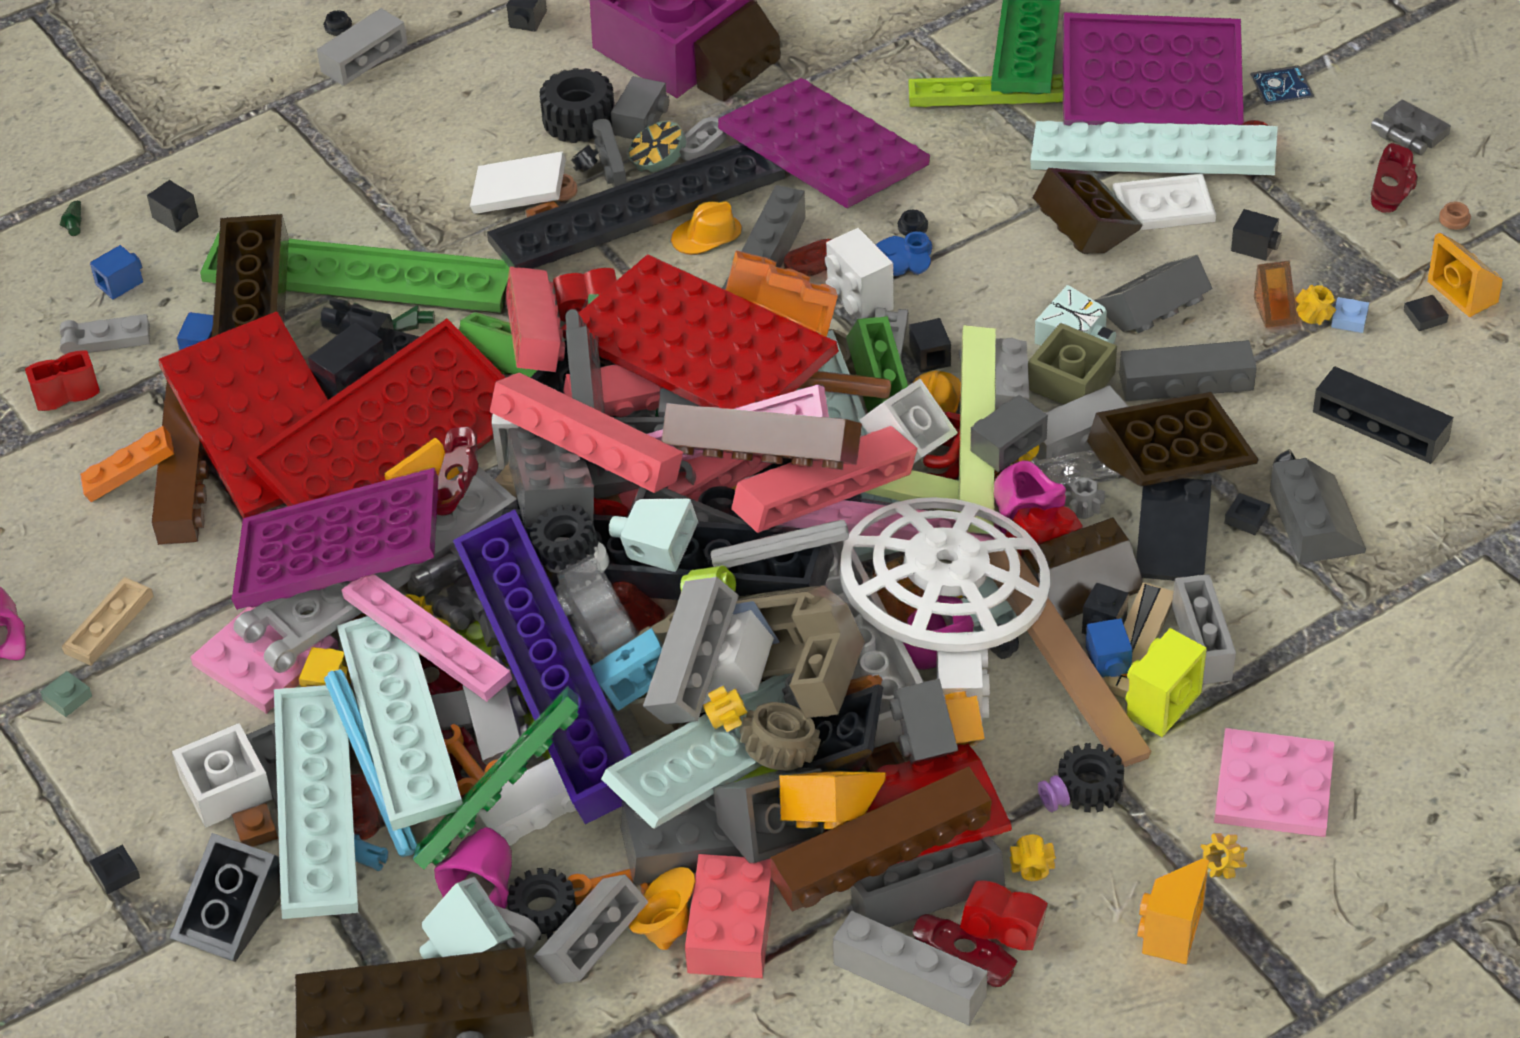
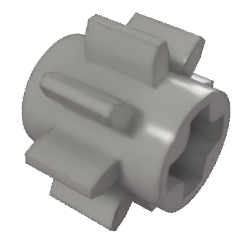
(1084, 497)

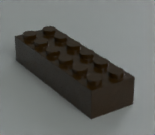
(250, 270)
(419, 998)

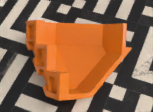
(782, 291)

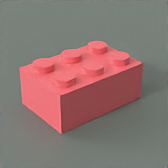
(729, 917)

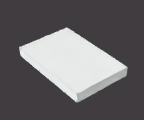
(518, 182)
(1167, 201)

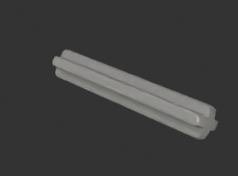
(780, 544)

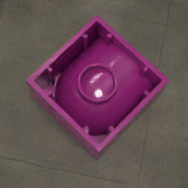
(657, 35)

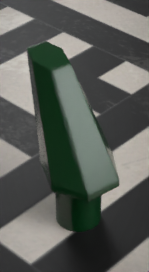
(72, 218)
(412, 318)

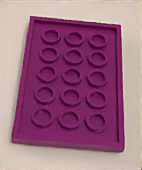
(1151, 69)
(824, 142)
(336, 539)

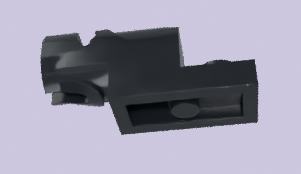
(374, 321)

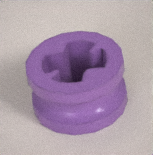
(1053, 793)

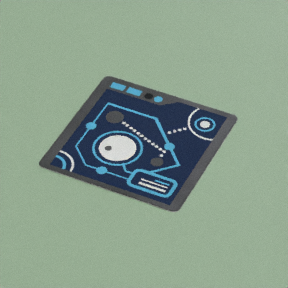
(1282, 85)

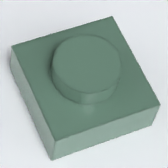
(66, 693)

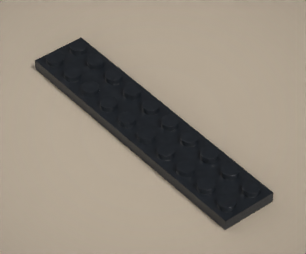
(632, 206)

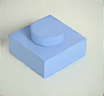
(1350, 315)

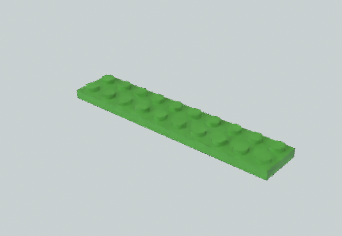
(389, 275)

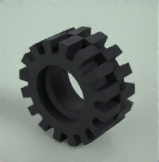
(561, 523)
(1094, 761)
(543, 886)

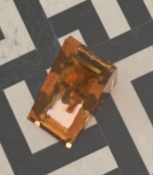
(1275, 294)

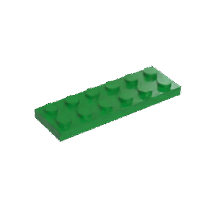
(1026, 46)
(488, 788)

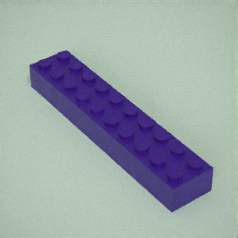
(545, 657)

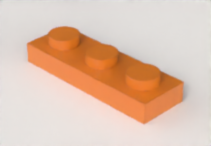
(127, 463)

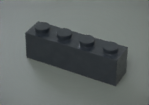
(1382, 414)

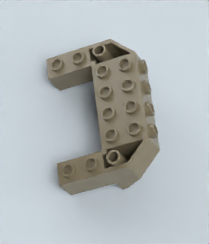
(815, 644)

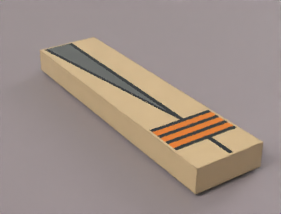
(1142, 627)

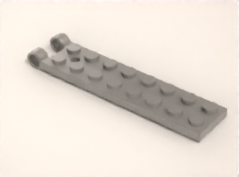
(480, 505)

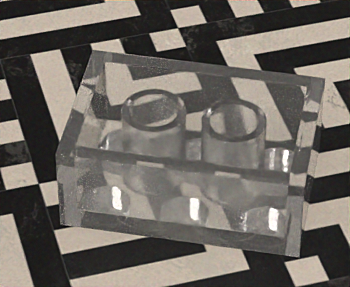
(595, 607)

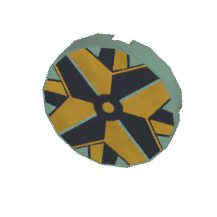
(657, 146)

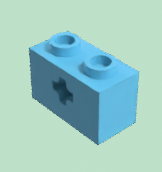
(629, 670)

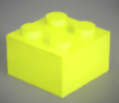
(1165, 681)

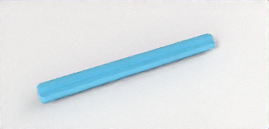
(352, 721)

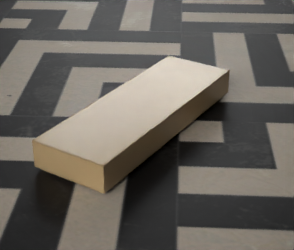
(107, 621)

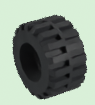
(573, 103)

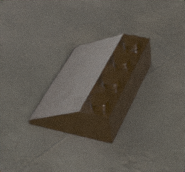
(1169, 440)

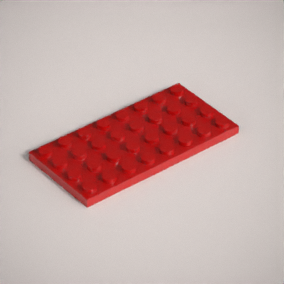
(701, 338)
(383, 419)

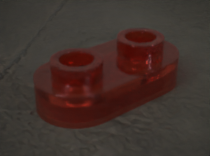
(808, 258)
(638, 606)
(364, 808)

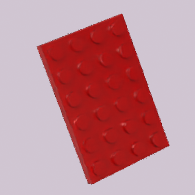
(240, 396)

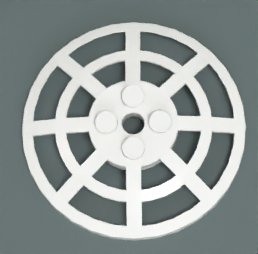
(961, 577)

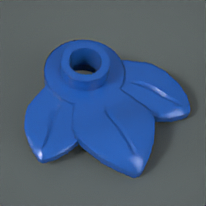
(908, 252)

